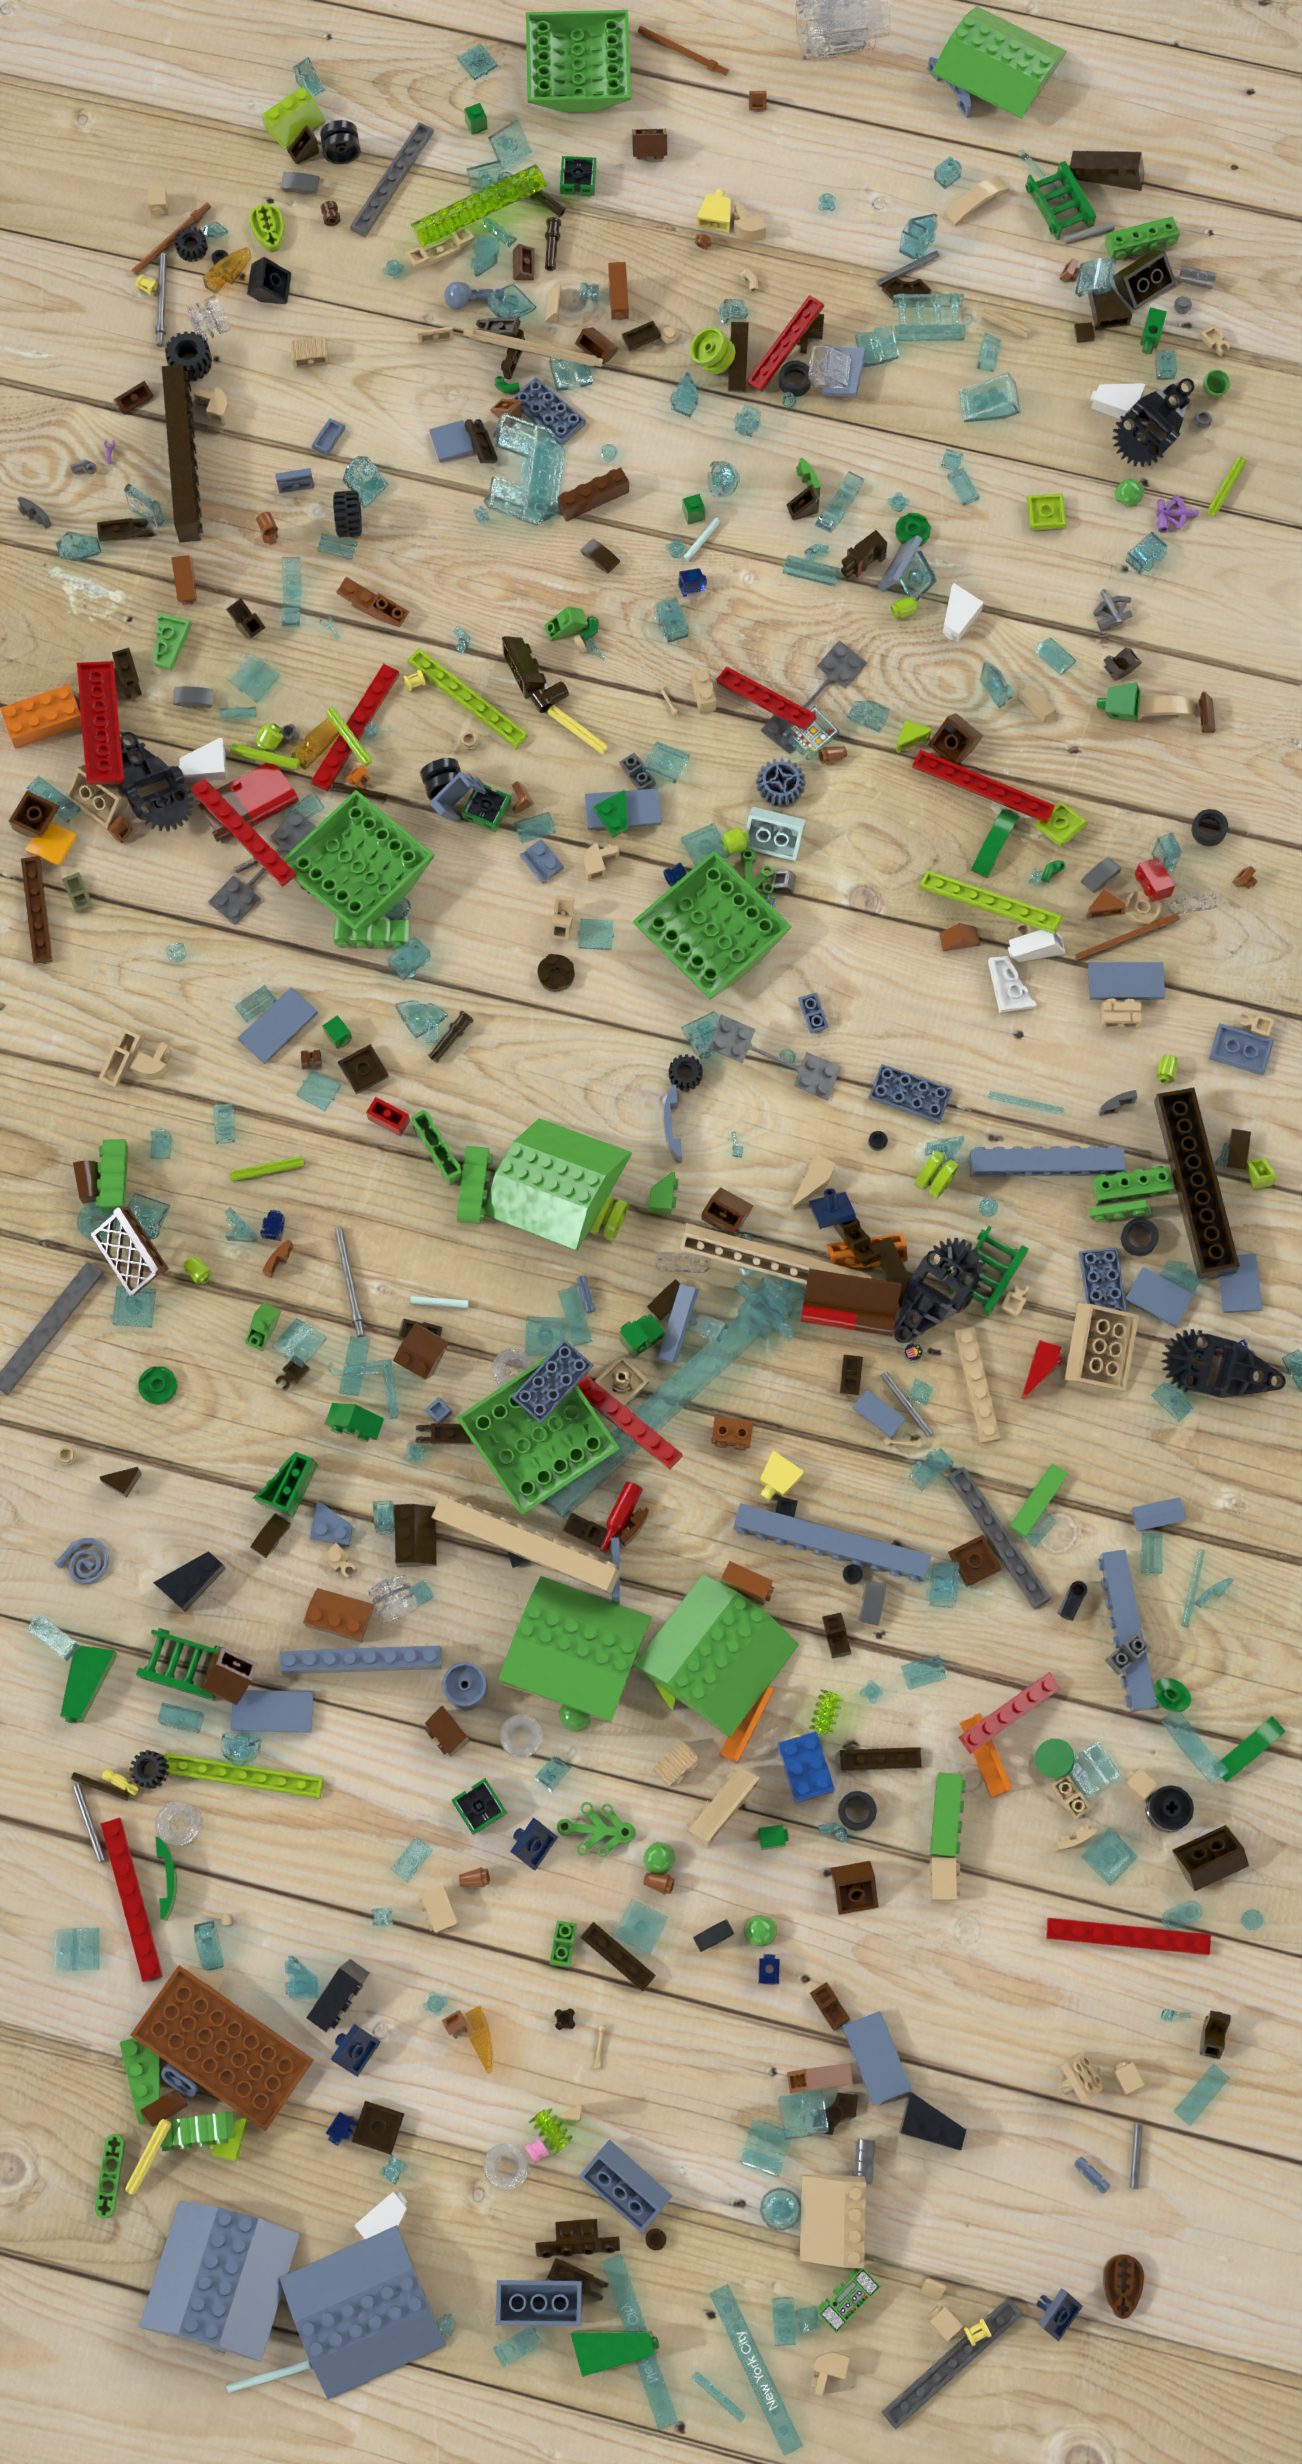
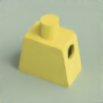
(715, 212)
(779, 1476)

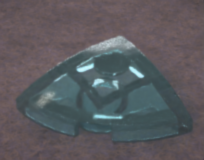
(416, 1015)

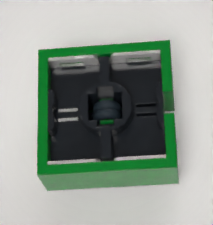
(578, 175)
(486, 809)
(471, 1806)

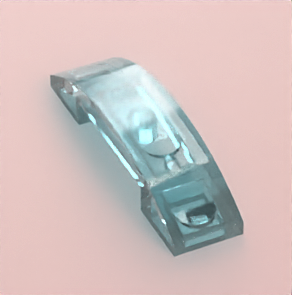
(840, 503)
(291, 591)
(1193, 1747)

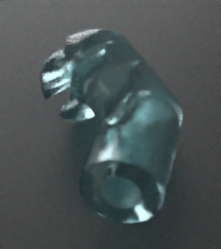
(814, 549)

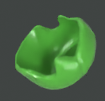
(1216, 383)
(1129, 492)
(574, 1719)
(658, 1858)
(760, 1930)

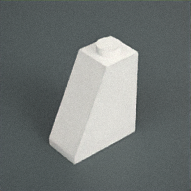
(1116, 398)
(960, 613)
(205, 762)
(1036, 946)
(383, 2216)

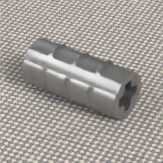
(1197, 277)
(865, 2159)

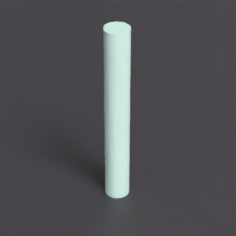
(703, 537)
(439, 1302)

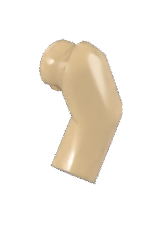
(748, 274)

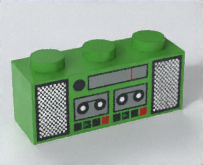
(848, 2298)

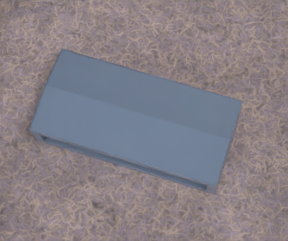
(879, 1413)
(1158, 1514)

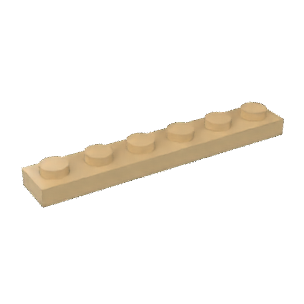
(977, 1385)

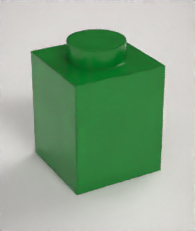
(475, 118)
(693, 509)
(337, 1032)
(772, 1837)

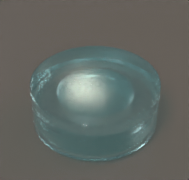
(1252, 1919)

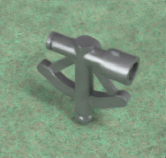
(1115, 617)

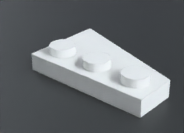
(1008, 988)

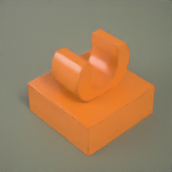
(356, 775)

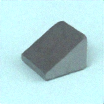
(784, 880)

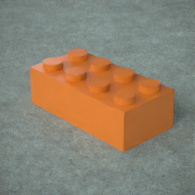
(42, 716)

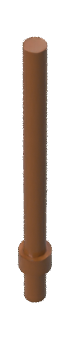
(711, 64)
(196, 216)
(1159, 923)

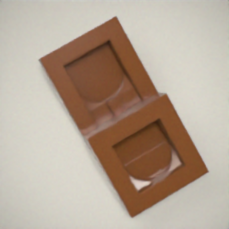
(280, 1254)

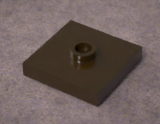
(363, 1069)
(378, 2127)

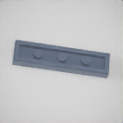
(678, 1323)

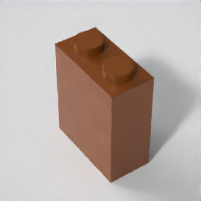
(748, 1583)

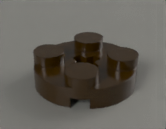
(552, 963)

